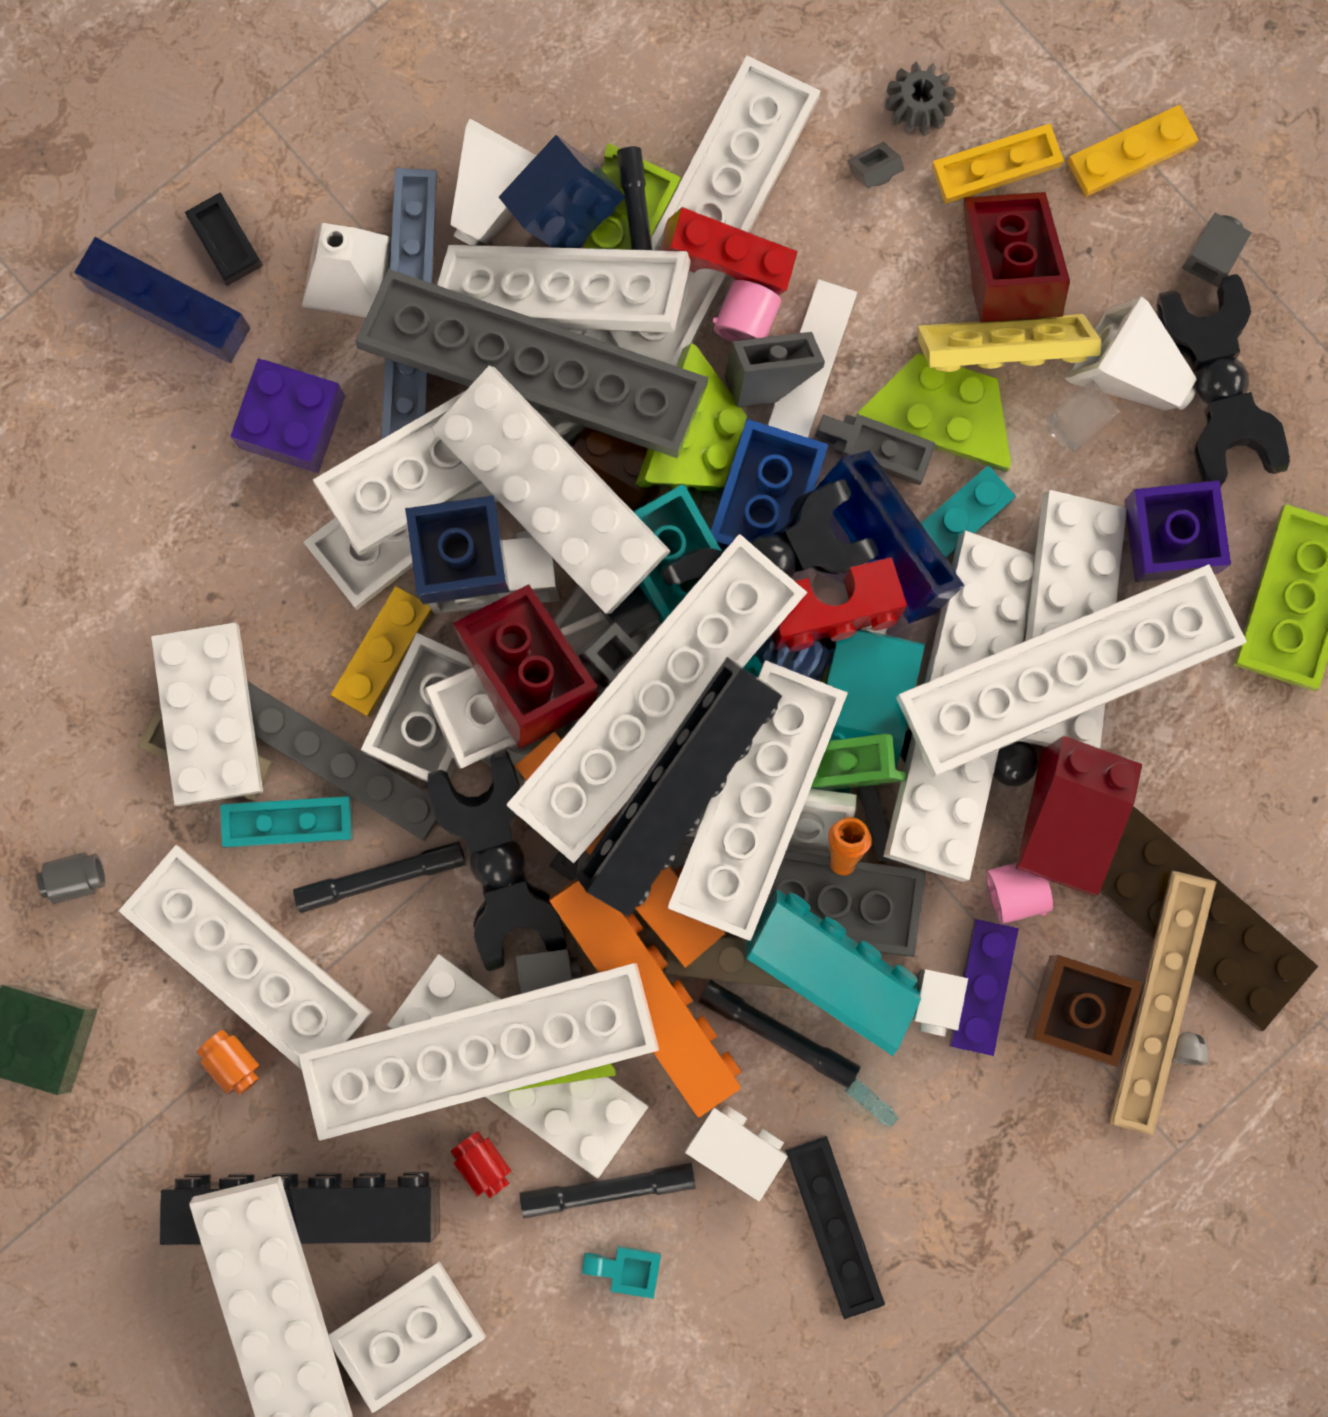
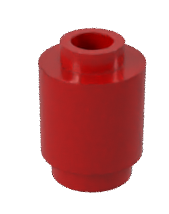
(481, 1165)

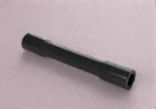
(633, 184)
(332, 890)
(821, 1058)
(557, 1198)

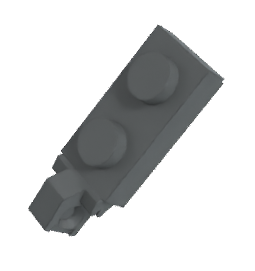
(894, 449)

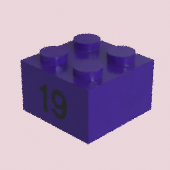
(288, 415)
(1176, 530)

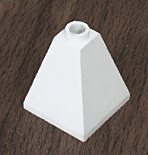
(485, 171)
(345, 269)
(1137, 359)

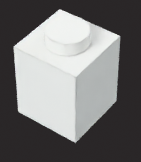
(940, 1001)

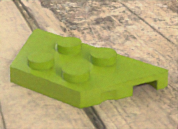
(951, 409)
(710, 440)

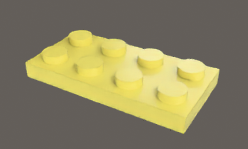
(997, 342)

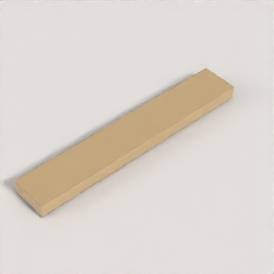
(1162, 1002)

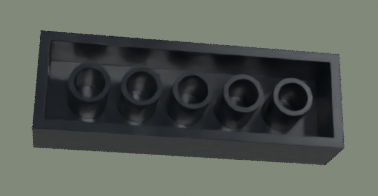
(323, 1207)

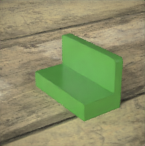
(858, 763)

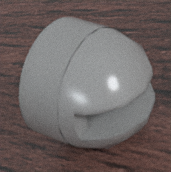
(1191, 1050)

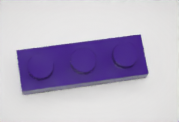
(988, 976)

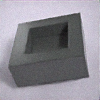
(876, 165)

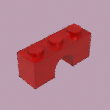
(728, 250)
(873, 601)

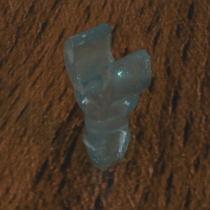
(872, 1103)

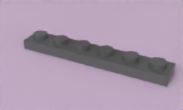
(341, 764)

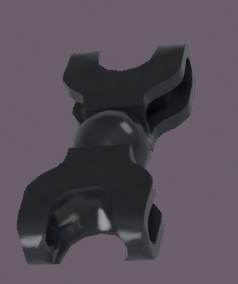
(1223, 381)
(800, 545)
(496, 861)

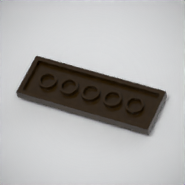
(1239, 951)

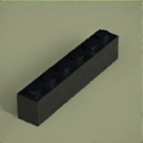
(678, 787)

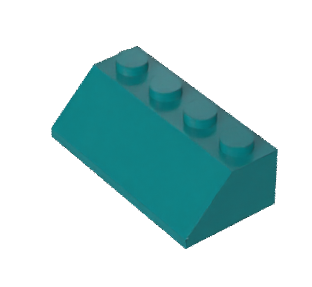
(834, 970)

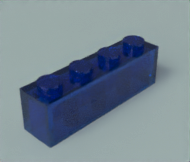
(162, 300)
(882, 514)

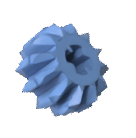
(807, 662)

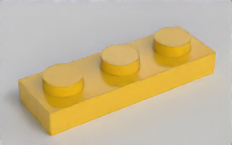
(1132, 150)
(997, 163)
(381, 652)

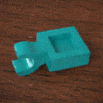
(631, 1270)

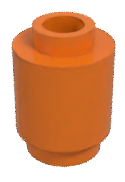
(229, 1063)

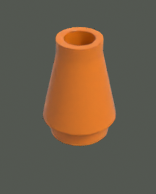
(847, 844)

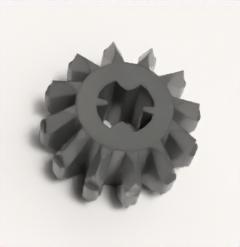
(920, 84)

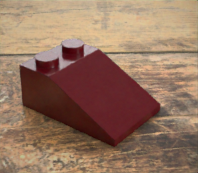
(1015, 257)
(526, 666)
(1077, 814)

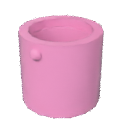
(746, 312)
(1017, 893)

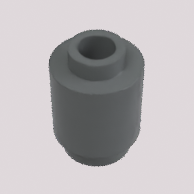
(71, 877)

